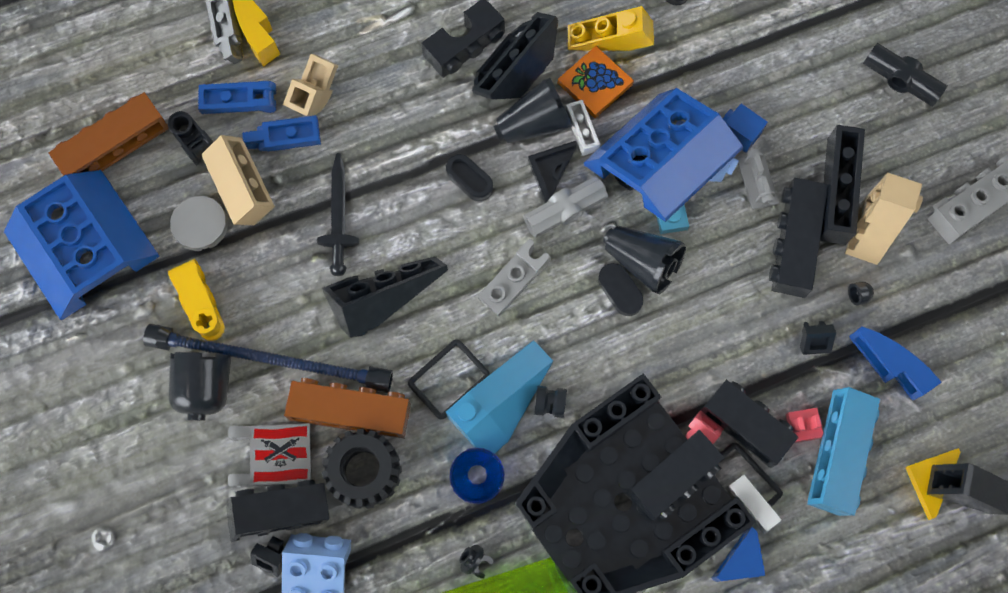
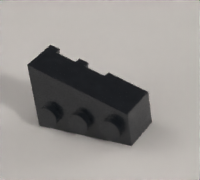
(277, 509)

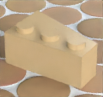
(883, 216)

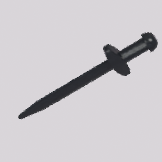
(338, 239)

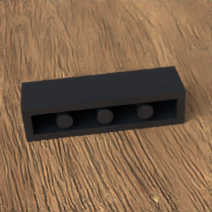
(843, 178)
(799, 237)

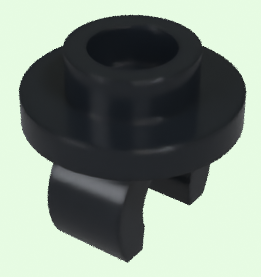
(472, 558)

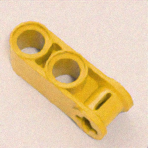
(197, 299)

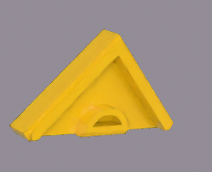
(920, 474)

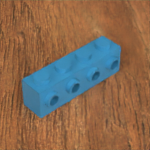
(844, 452)

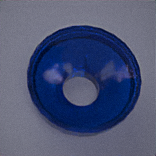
(472, 491)

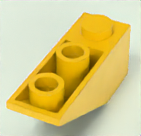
(613, 32)

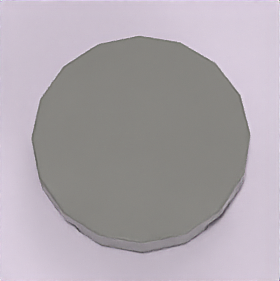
(198, 223)

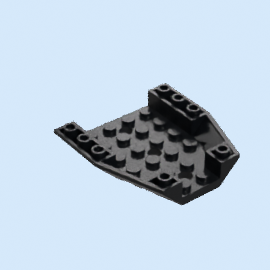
(607, 457)

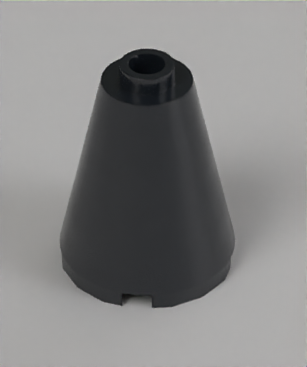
(534, 115)
(646, 255)

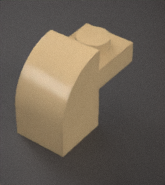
(313, 90)

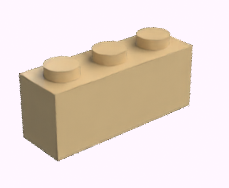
(237, 180)

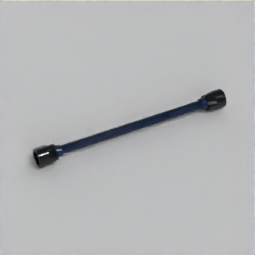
(164, 338)

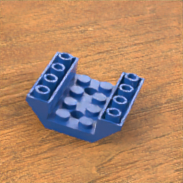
(677, 155)
(91, 221)

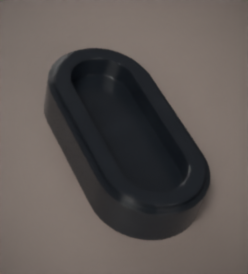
(469, 177)
(620, 289)

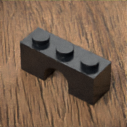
(450, 52)

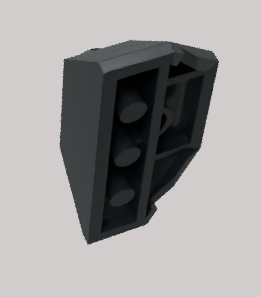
(518, 59)

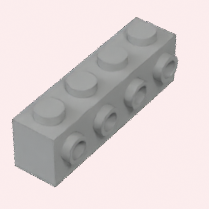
(972, 203)

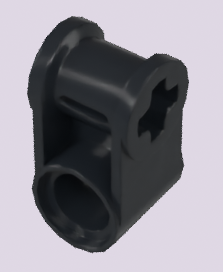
(193, 139)

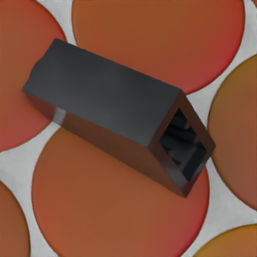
(969, 487)

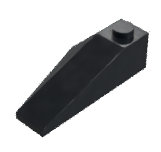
(371, 301)

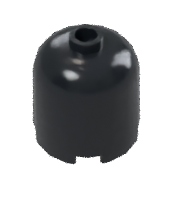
(198, 383)

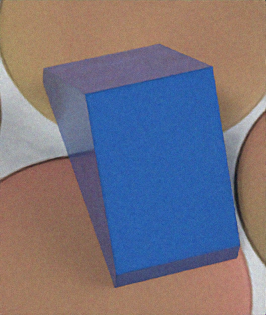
(743, 559)

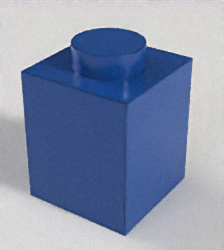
(745, 125)

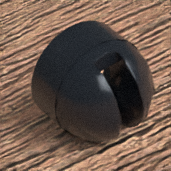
(860, 293)

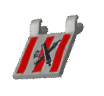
(276, 454)

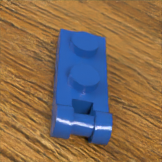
(236, 97)

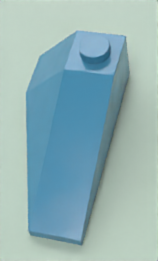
(496, 404)

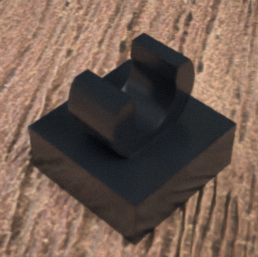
(817, 338)
(268, 557)

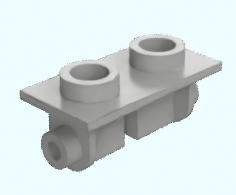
(757, 180)

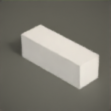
(582, 127)
(755, 504)

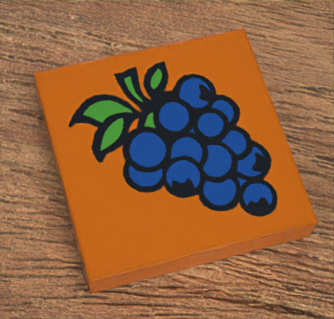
(595, 81)

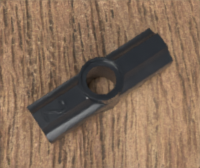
(905, 74)

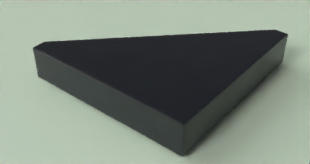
(550, 166)

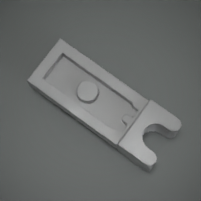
(513, 279)

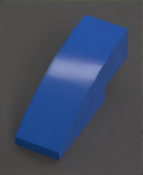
(895, 361)

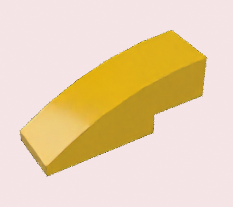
(256, 30)

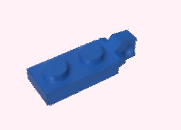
(284, 134)

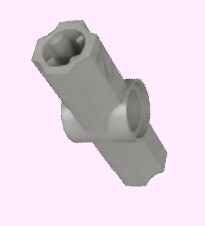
(565, 206)

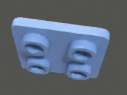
(314, 564)

